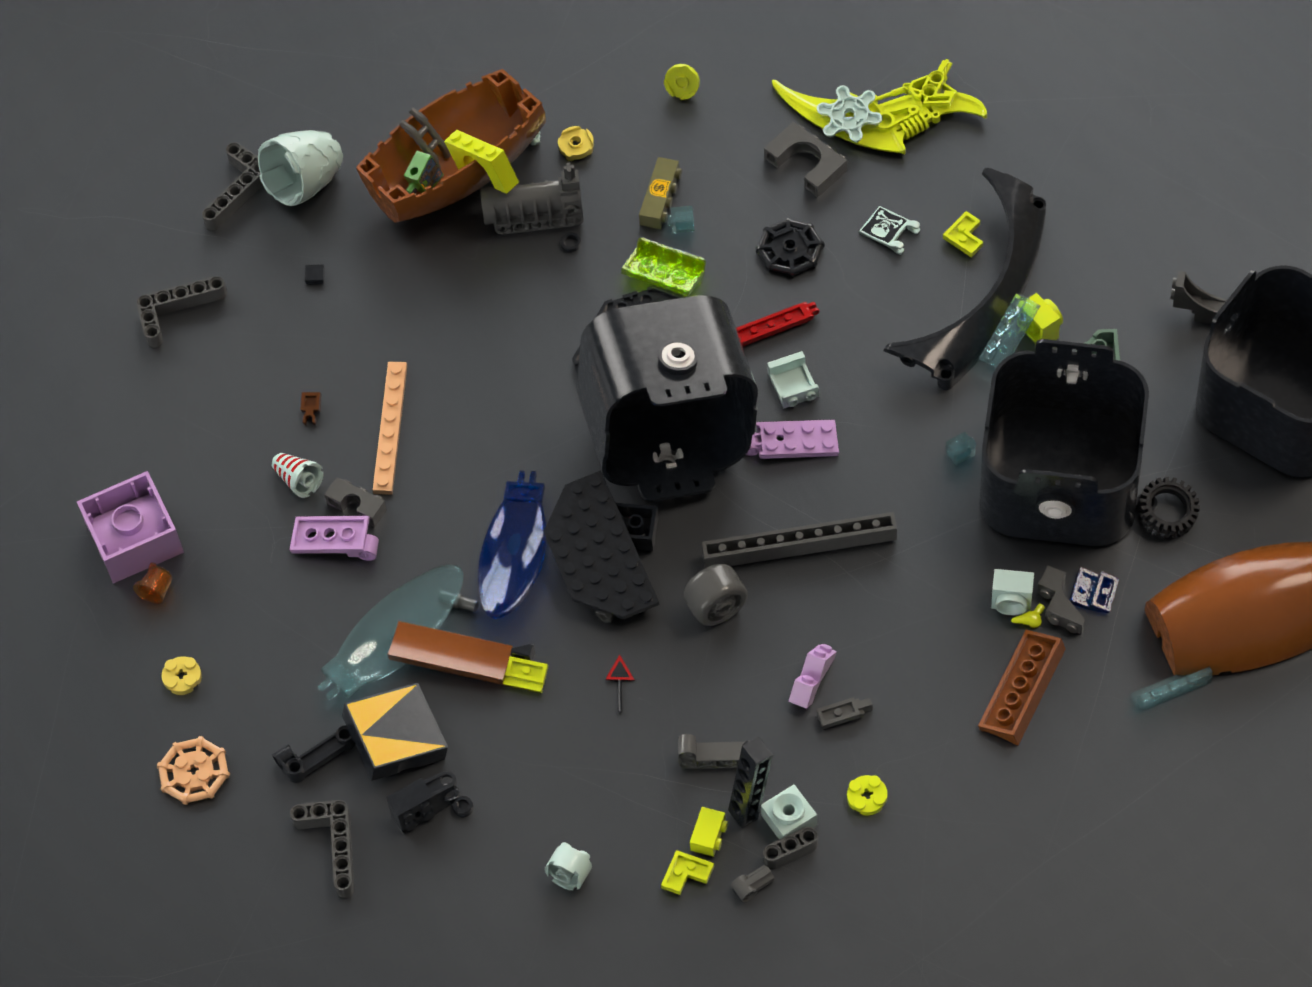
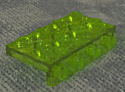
(665, 267)

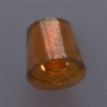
(154, 584)

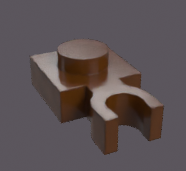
(310, 404)

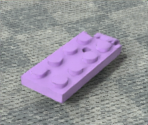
(800, 438)

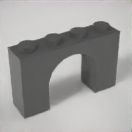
(796, 140)

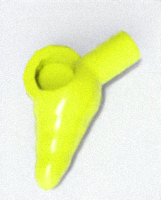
(1030, 618)

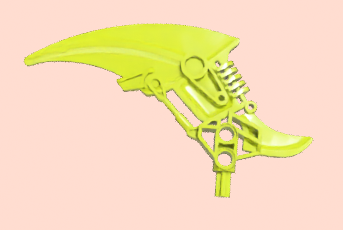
(901, 116)

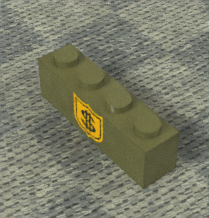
(659, 193)

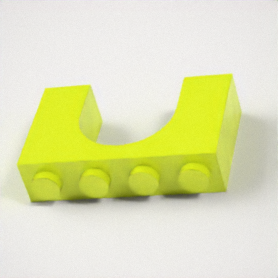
(493, 159)

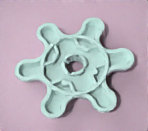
(845, 104)

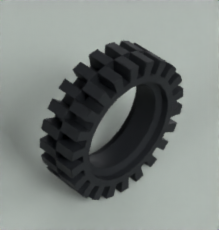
(1159, 525)

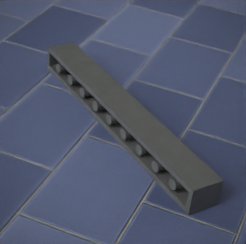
(800, 540)

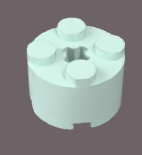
(568, 866)

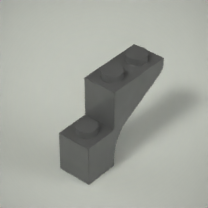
(1060, 609)

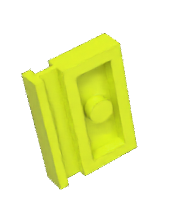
(525, 674)

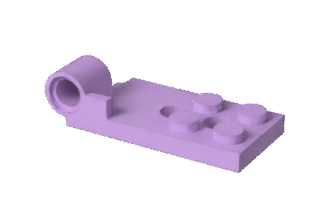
(348, 538)

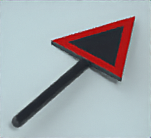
(619, 673)

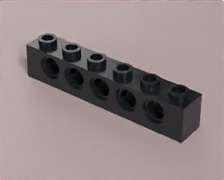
(750, 781)

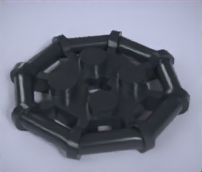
(793, 255)

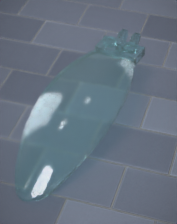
(365, 651)

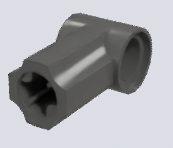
(748, 886)

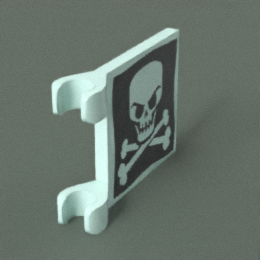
(887, 227)

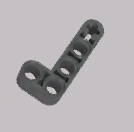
(708, 754)

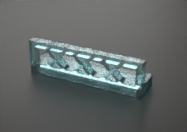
(1010, 330)
(1170, 689)

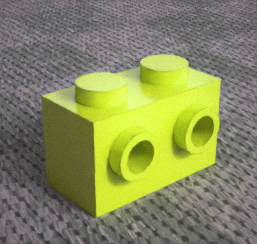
(708, 831)

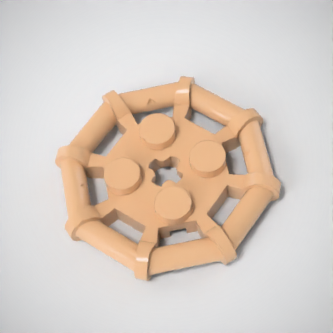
(184, 763)

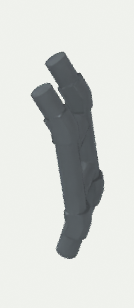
(417, 136)

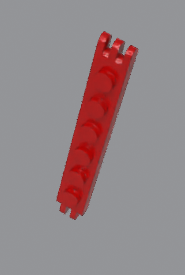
(777, 322)

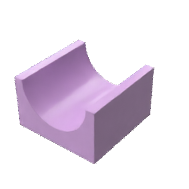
(130, 526)

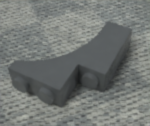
(1191, 297)

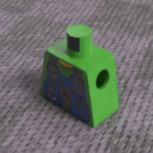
(422, 173)

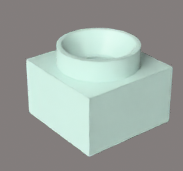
(1012, 591)
(788, 812)

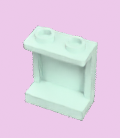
(792, 380)

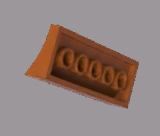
(450, 652)
(1022, 686)

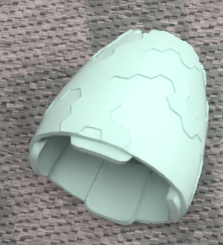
(298, 164)

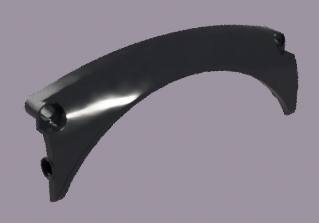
(960, 345)

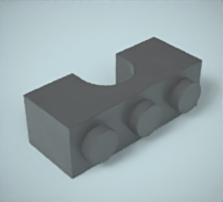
(343, 493)

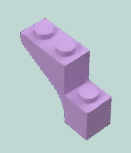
(813, 671)

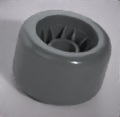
(715, 594)

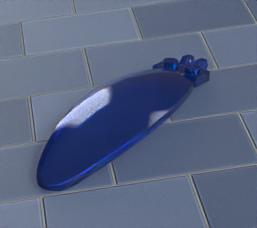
(513, 547)

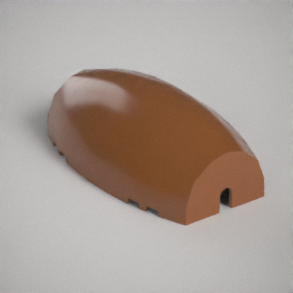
(487, 110)
(1237, 611)

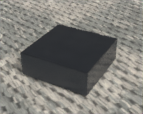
(314, 273)

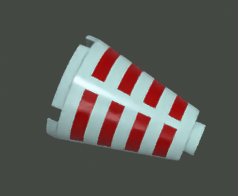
(298, 473)

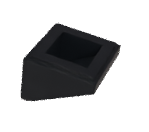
(524, 652)

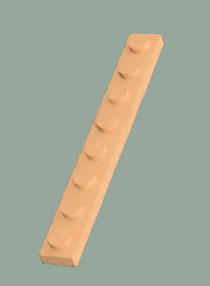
(390, 428)

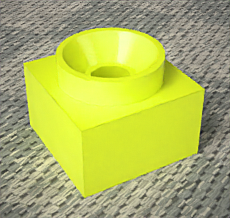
(1046, 321)

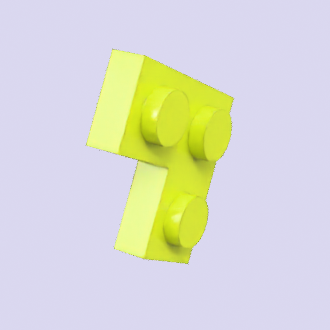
(961, 234)
(684, 867)

